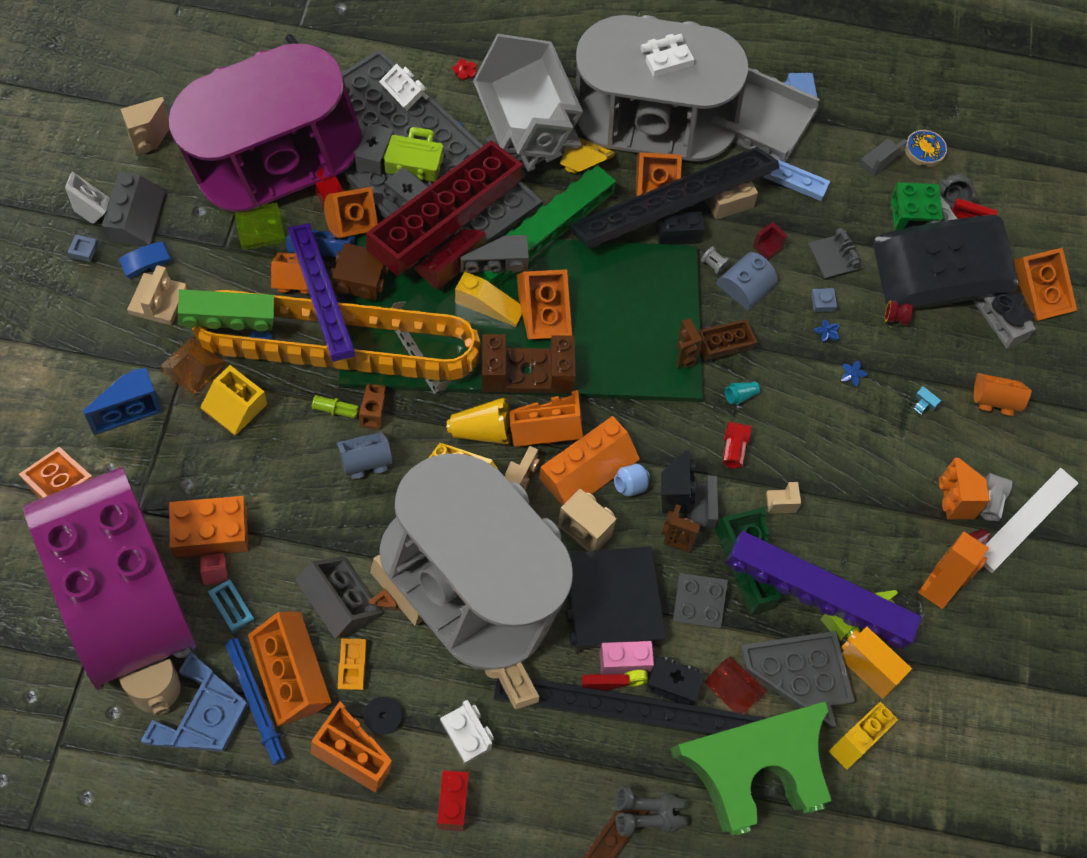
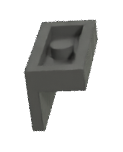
(882, 156)
(706, 504)

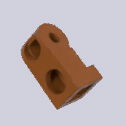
(372, 406)

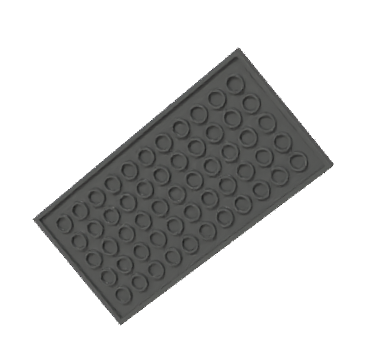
(377, 106)

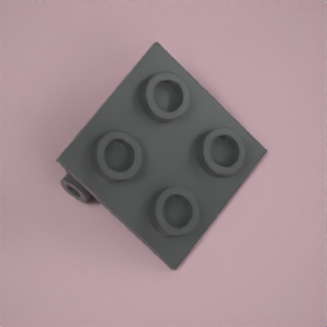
(836, 254)
(700, 600)

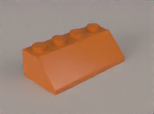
(589, 461)
(289, 668)

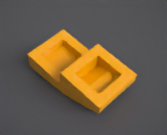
(352, 664)

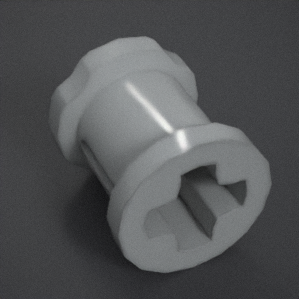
(708, 258)

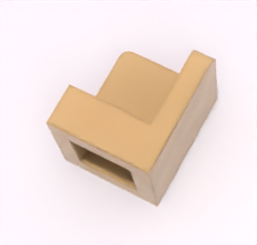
(784, 500)

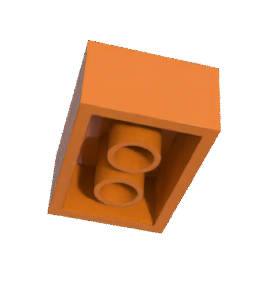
(208, 526)

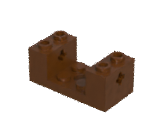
(551, 367)

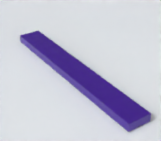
(321, 293)

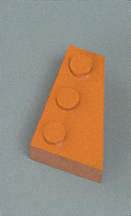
(351, 750)

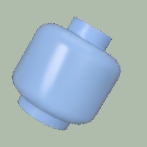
(632, 480)

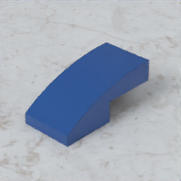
(145, 258)

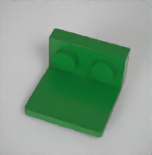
(915, 203)

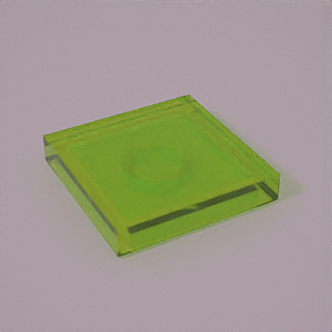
(259, 226)

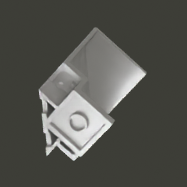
(528, 99)

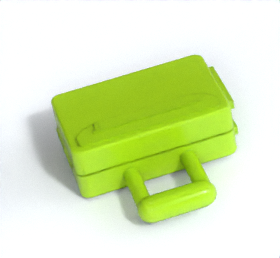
(417, 156)

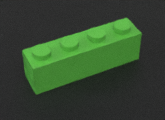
(225, 310)

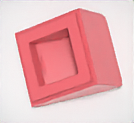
(213, 569)

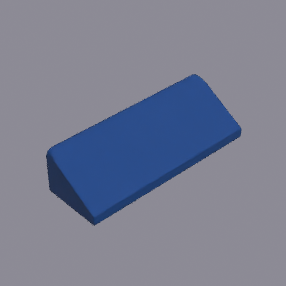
(326, 242)

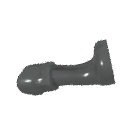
(663, 806)

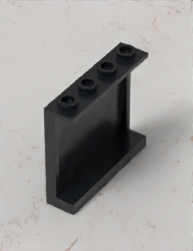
(614, 598)

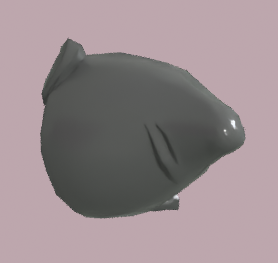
(956, 187)

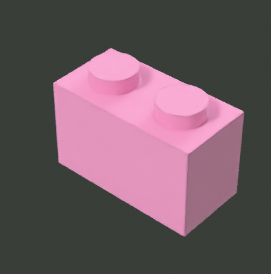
(626, 657)

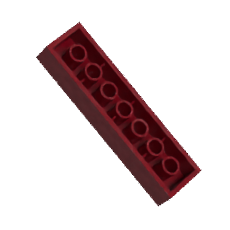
(443, 207)

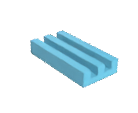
(241, 623)

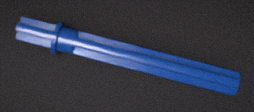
(270, 737)

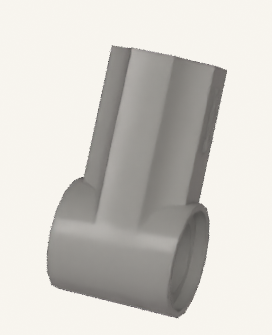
(998, 490)

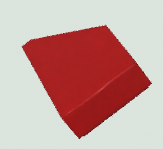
(604, 681)

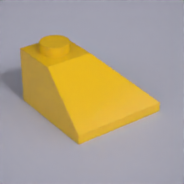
(585, 156)

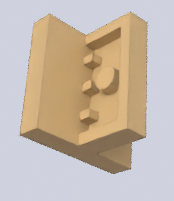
(156, 297)

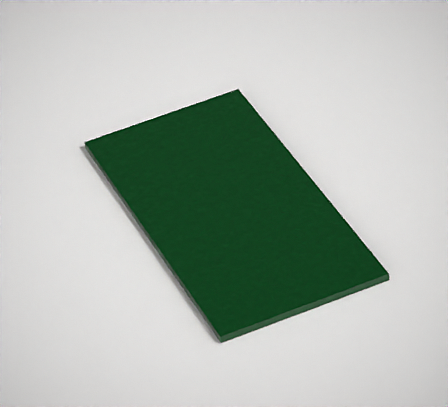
(622, 312)

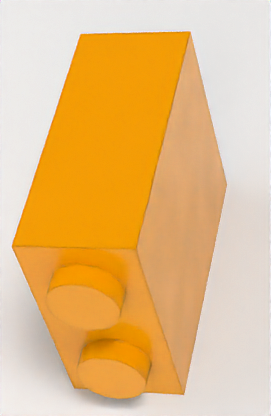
(874, 661)

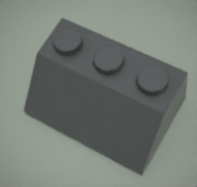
(133, 210)
(338, 596)

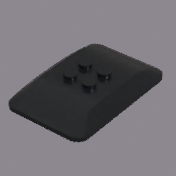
(946, 262)

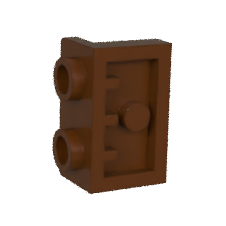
(688, 344)
(679, 532)

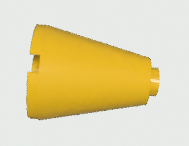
(482, 423)

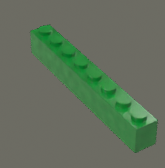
(556, 216)

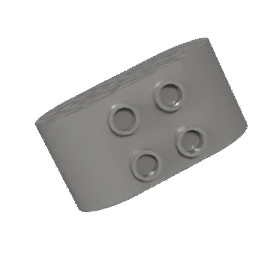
(665, 112)
(475, 560)

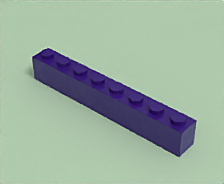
(823, 590)

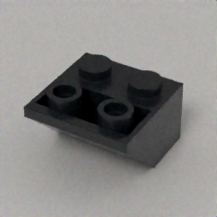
(678, 484)

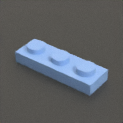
(799, 180)

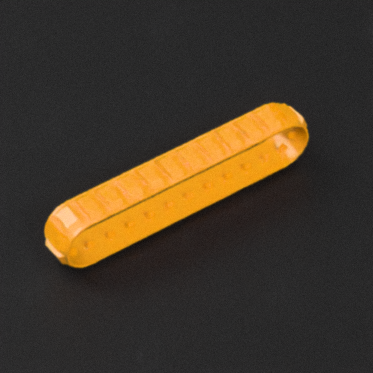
(364, 360)

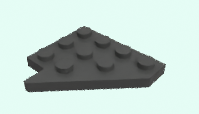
(802, 670)

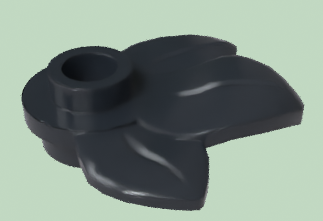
(1012, 309)

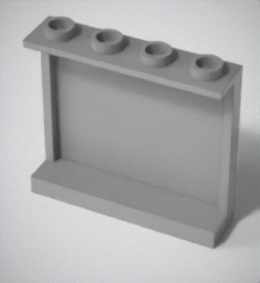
(771, 115)

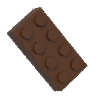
(726, 339)

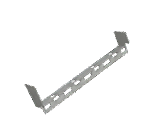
(439, 386)

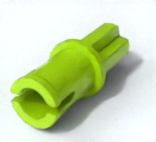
(334, 407)

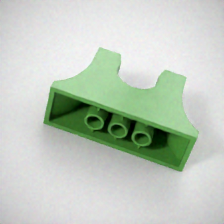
(732, 758)

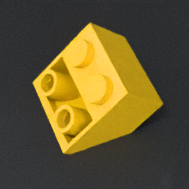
(233, 400)

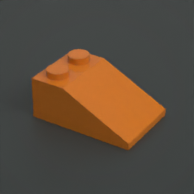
(656, 170)
(1046, 283)
(545, 303)
(53, 474)

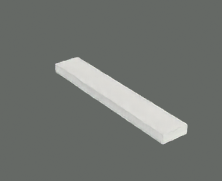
(1028, 518)

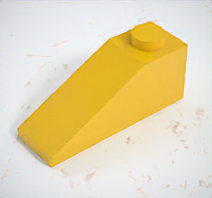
(487, 299)

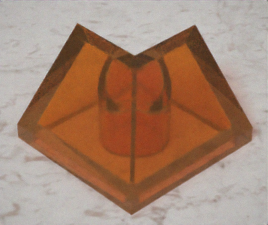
(192, 365)

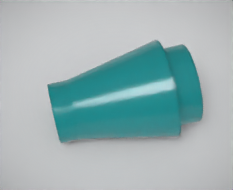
(739, 392)

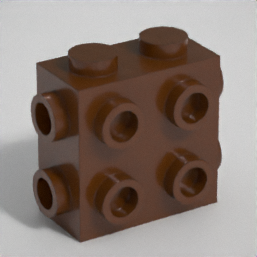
(358, 273)

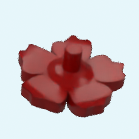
(464, 69)

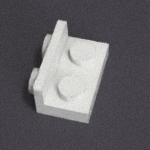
(402, 86)
(467, 732)

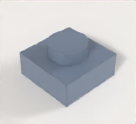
(82, 248)
(824, 300)

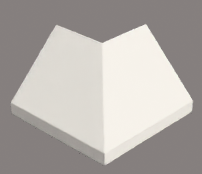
(85, 198)

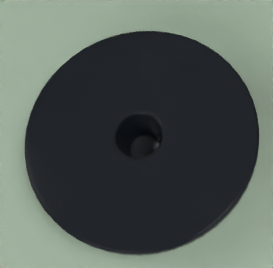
(382, 715)

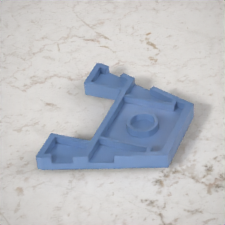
(209, 718)

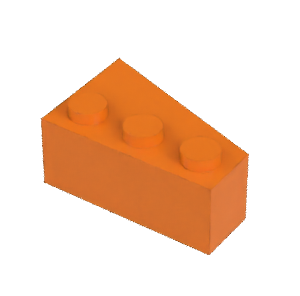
(547, 422)
(954, 570)

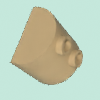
(153, 687)

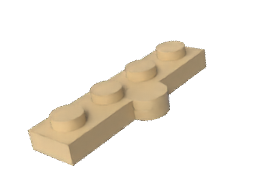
(516, 685)

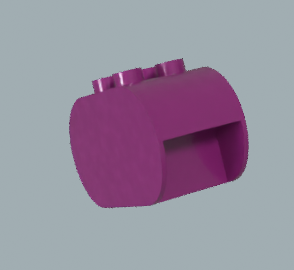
(266, 126)
(108, 577)

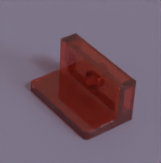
(734, 686)

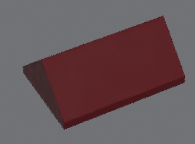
(446, 260)

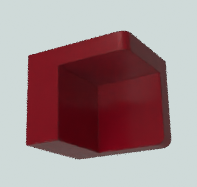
(769, 241)

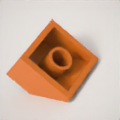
(287, 273)

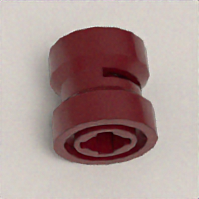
(898, 313)

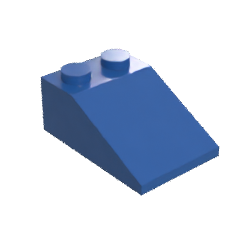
(123, 402)

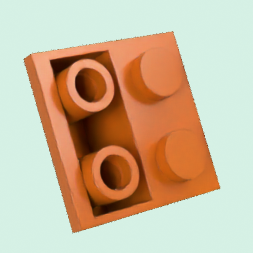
(963, 491)

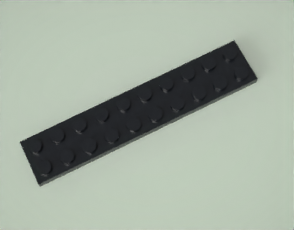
(673, 197)

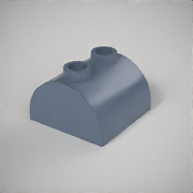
(749, 280)
(365, 454)

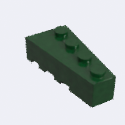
(757, 596)

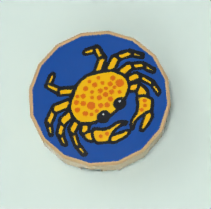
(925, 148)

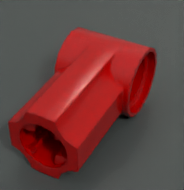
(736, 440)

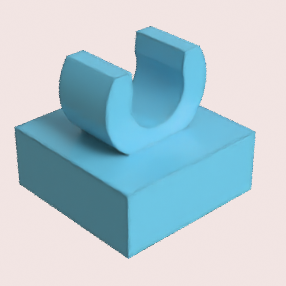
(926, 400)

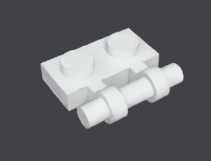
(668, 60)

